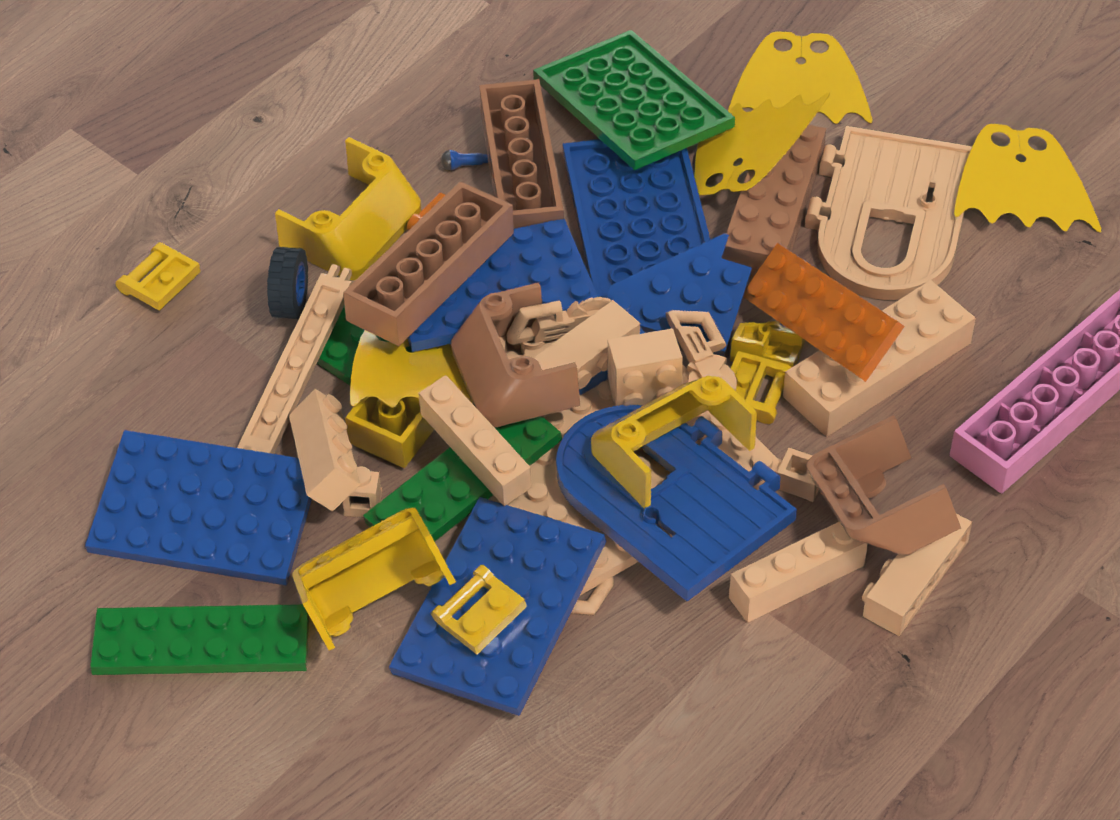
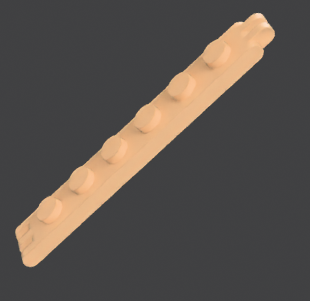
(297, 362)

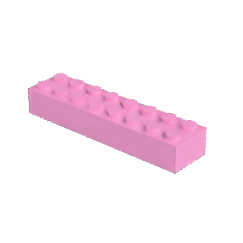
(1043, 402)

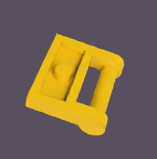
(164, 281)
(750, 374)
(486, 616)

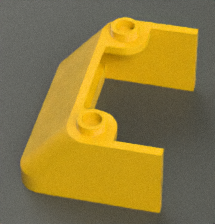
(366, 226)
(617, 441)
(366, 570)

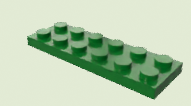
(448, 488)
(200, 639)

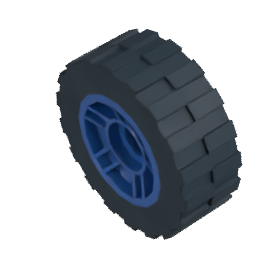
(287, 282)

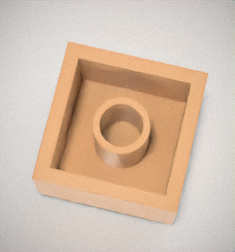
(643, 367)

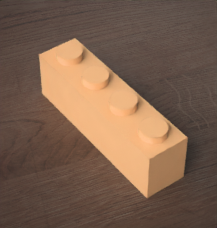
(588, 342)
(475, 440)
(324, 449)
(795, 571)
(911, 579)

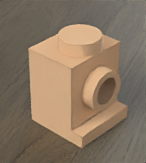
(795, 475)
(368, 487)

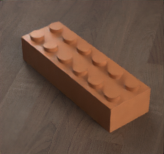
(520, 151)
(776, 204)
(428, 263)

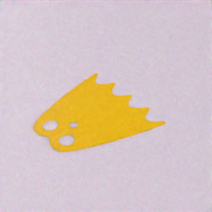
(780, 78)
(758, 138)
(1029, 189)
(394, 373)

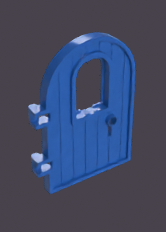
(702, 503)

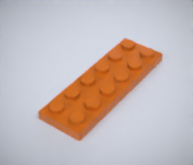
(823, 311)

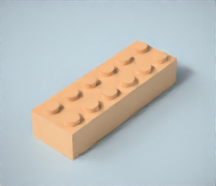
(932, 333)

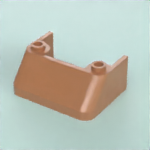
(505, 387)
(854, 473)

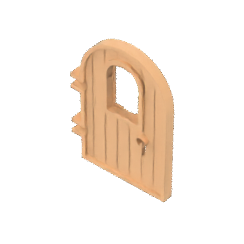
(888, 180)

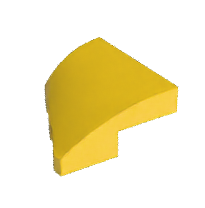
(767, 341)

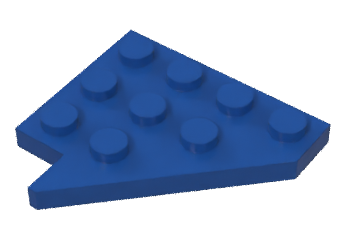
(686, 282)

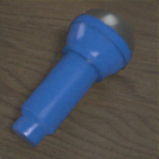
(452, 159)

